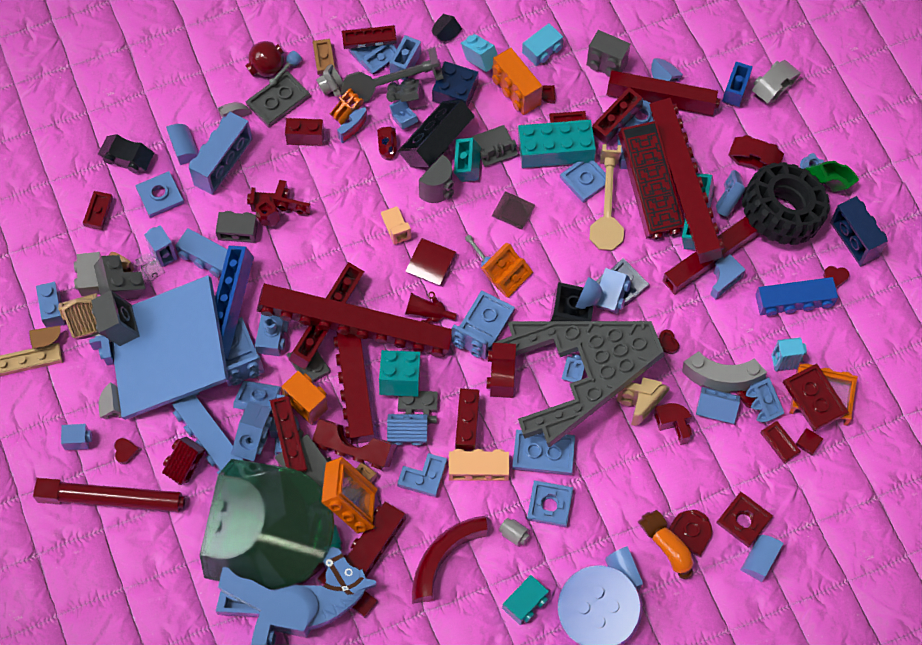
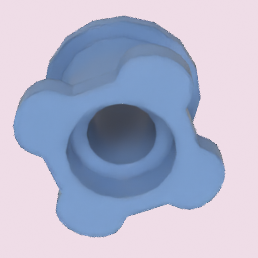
(811, 159)

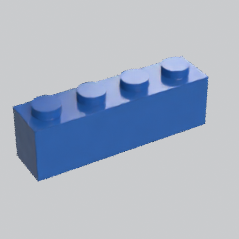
(796, 296)

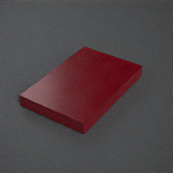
(815, 397)

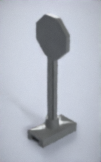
(365, 85)

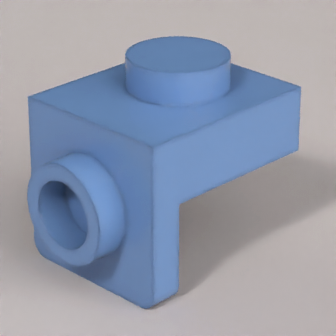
(403, 114)

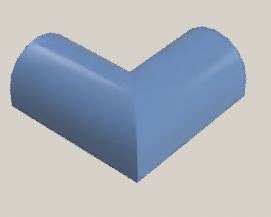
(733, 191)

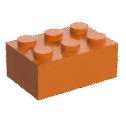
(516, 81)

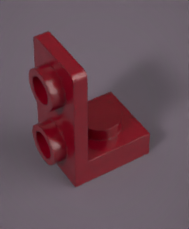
(283, 203)

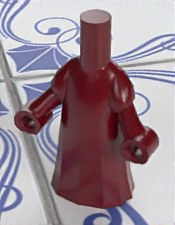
(434, 311)

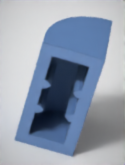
(182, 142)
(718, 405)
(761, 557)
(624, 563)

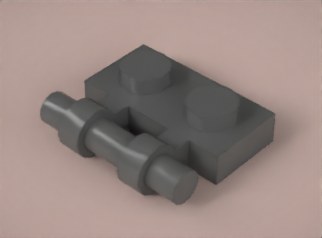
(407, 91)
(425, 403)

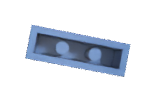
(201, 252)

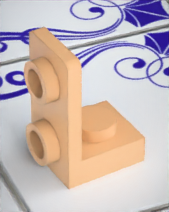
(397, 228)

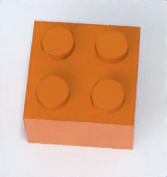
(305, 397)

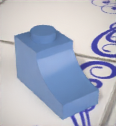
(728, 273)

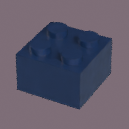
(457, 84)

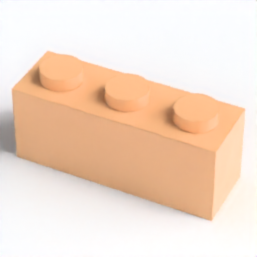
(478, 465)

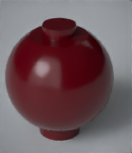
(265, 59)

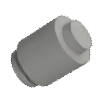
(514, 532)

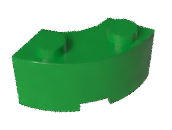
(834, 175)

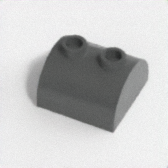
(437, 182)

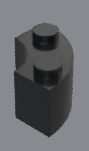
(125, 153)

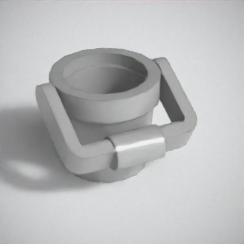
(330, 81)

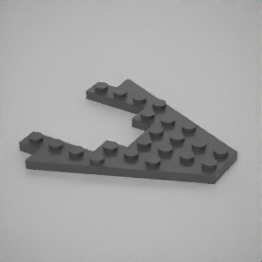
(612, 357)

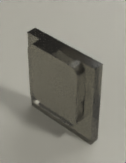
(513, 210)

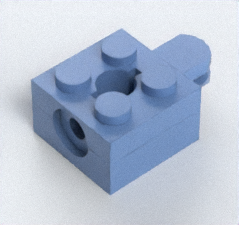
(252, 431)

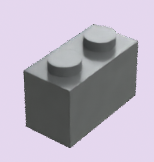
(236, 227)

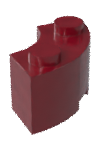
(754, 152)
(502, 370)

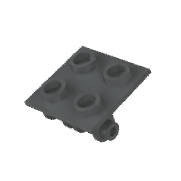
(495, 145)

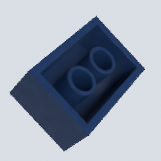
(859, 231)

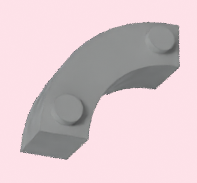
(721, 376)

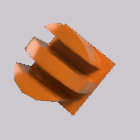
(344, 108)

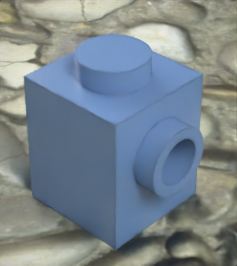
(75, 436)

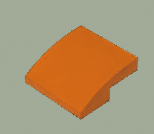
(506, 270)

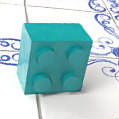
(399, 373)

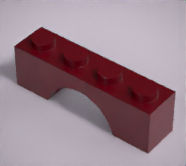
(331, 435)

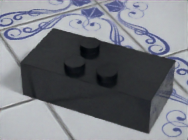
(436, 133)

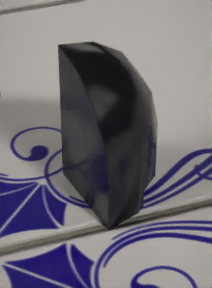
(446, 28)

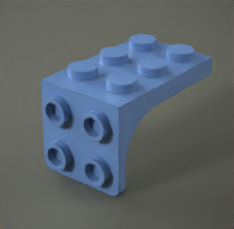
(482, 325)
(243, 358)

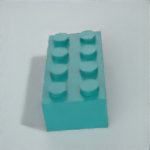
(556, 143)

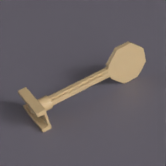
(606, 231)

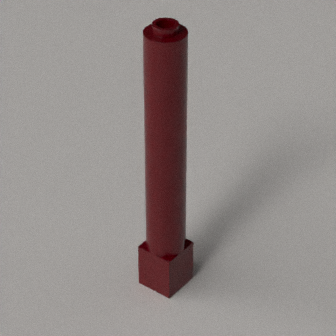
(55, 491)

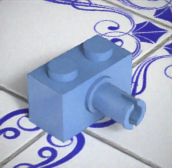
(270, 335)

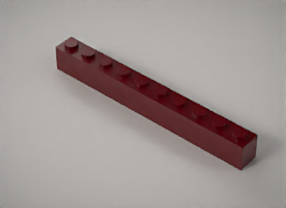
(686, 181)
(354, 320)

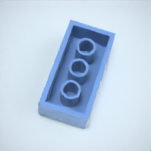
(220, 152)

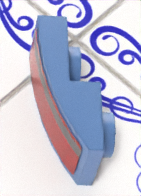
(357, 120)

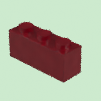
(617, 115)
(467, 419)

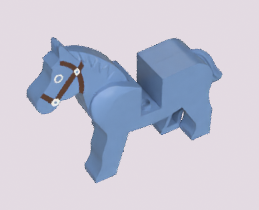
(297, 607)

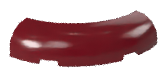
(440, 550)

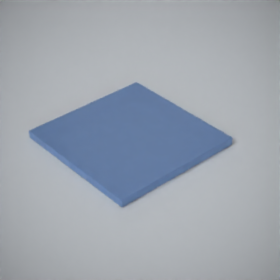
(176, 349)

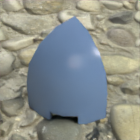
(665, 71)
(590, 294)

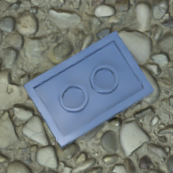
(536, 456)

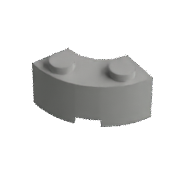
(776, 81)

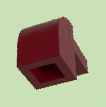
(674, 416)

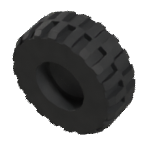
(776, 220)

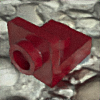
(256, 197)

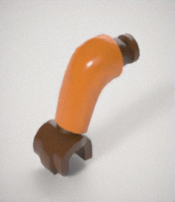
(673, 547)

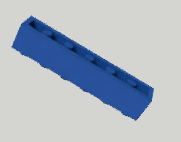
(232, 291)

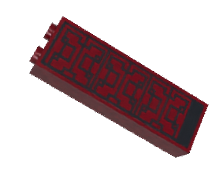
(651, 180)

